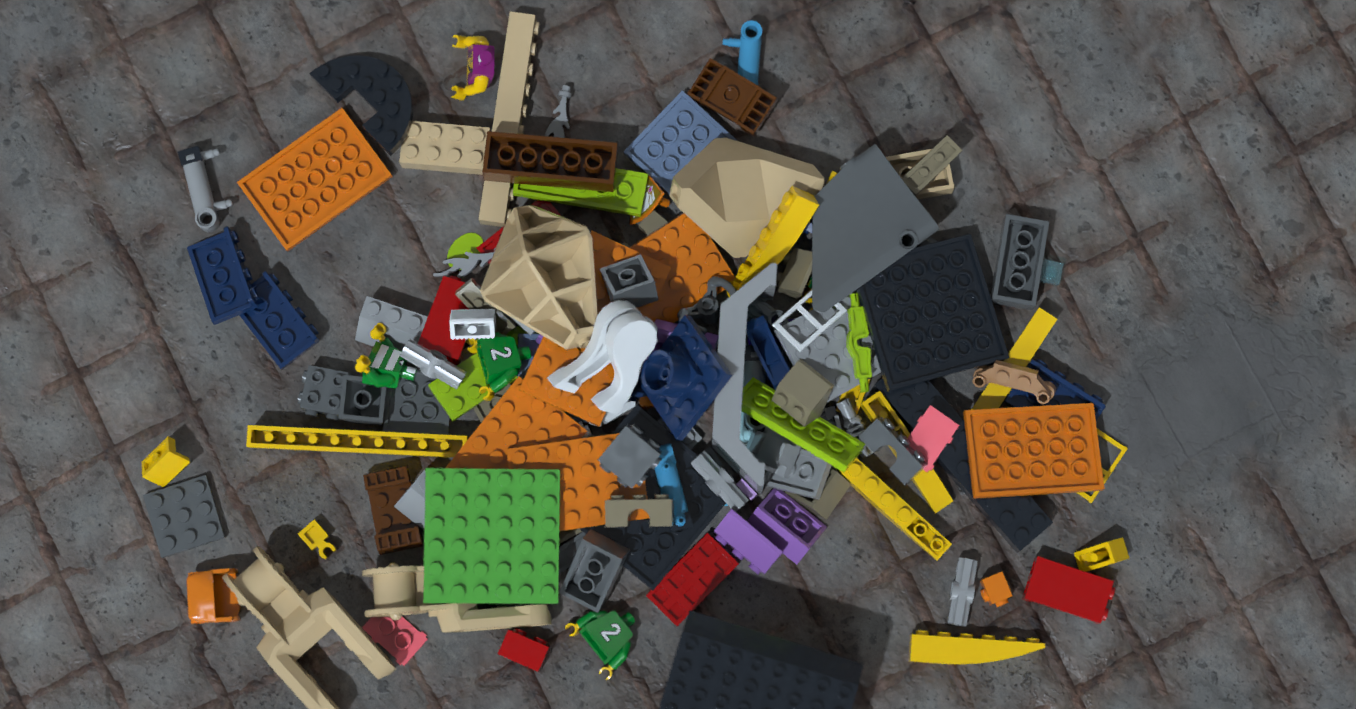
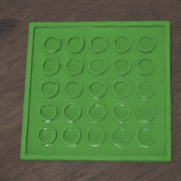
(491, 536)

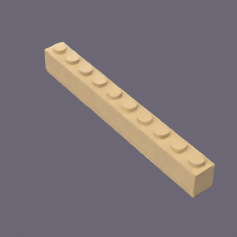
(510, 107)

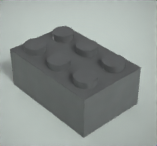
(594, 570)

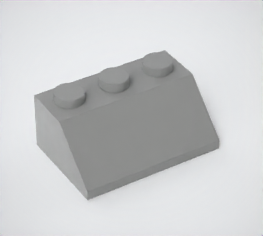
(399, 323)
(413, 501)

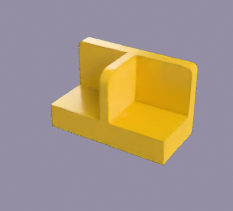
(163, 463)

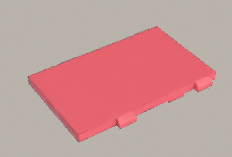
(932, 435)
(397, 637)

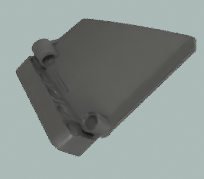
(862, 226)

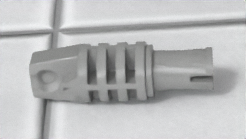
(853, 423)

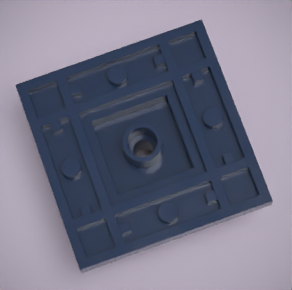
(683, 377)

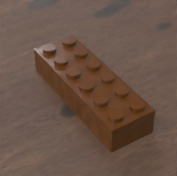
(550, 161)

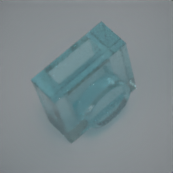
(1051, 272)

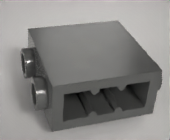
(321, 392)
(630, 456)

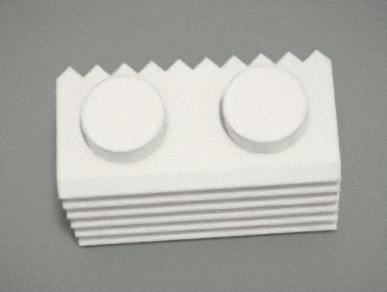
(472, 323)

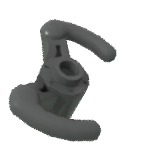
(707, 307)

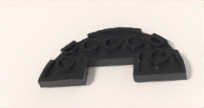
(380, 87)

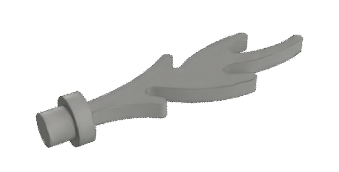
(556, 125)
(466, 265)

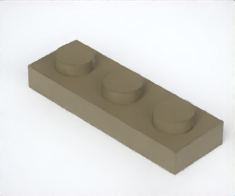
(931, 165)
(473, 299)

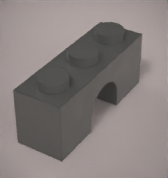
(908, 462)

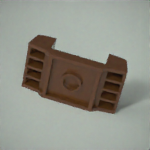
(732, 96)
(392, 528)

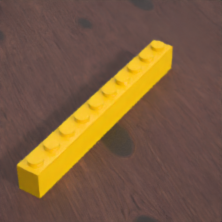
(354, 441)

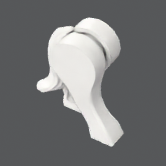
(618, 337)

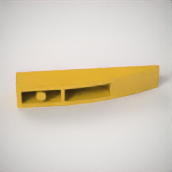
(779, 235)
(926, 482)
(895, 509)
(966, 649)

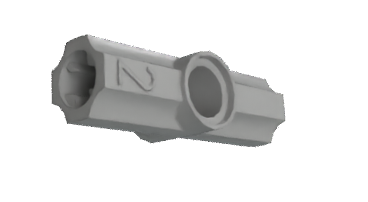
(433, 364)
(719, 481)
(962, 592)

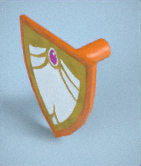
(652, 198)

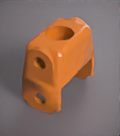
(211, 598)

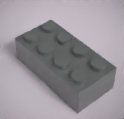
(1019, 262)

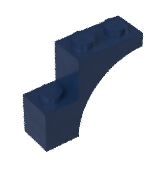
(767, 350)

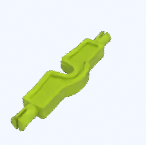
(861, 355)

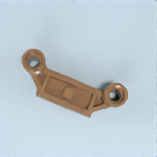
(1015, 377)

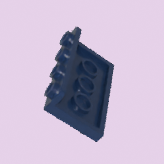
(223, 276)
(278, 323)
(1065, 391)

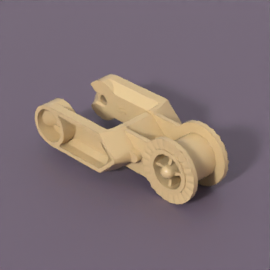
(400, 593)
(297, 623)

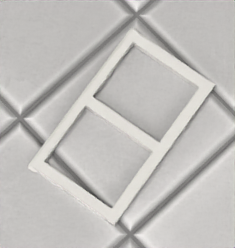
(805, 313)

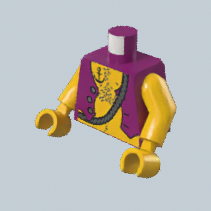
(479, 65)

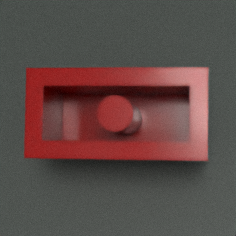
(524, 650)

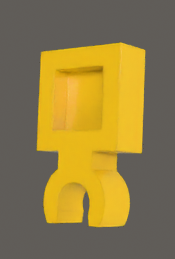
(315, 537)

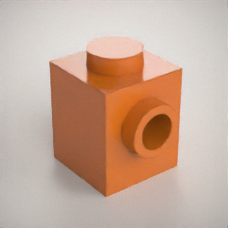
(995, 590)

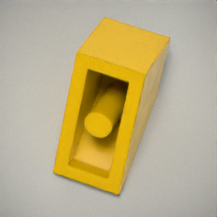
(1101, 555)

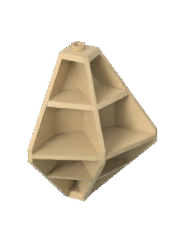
(736, 189)
(545, 276)

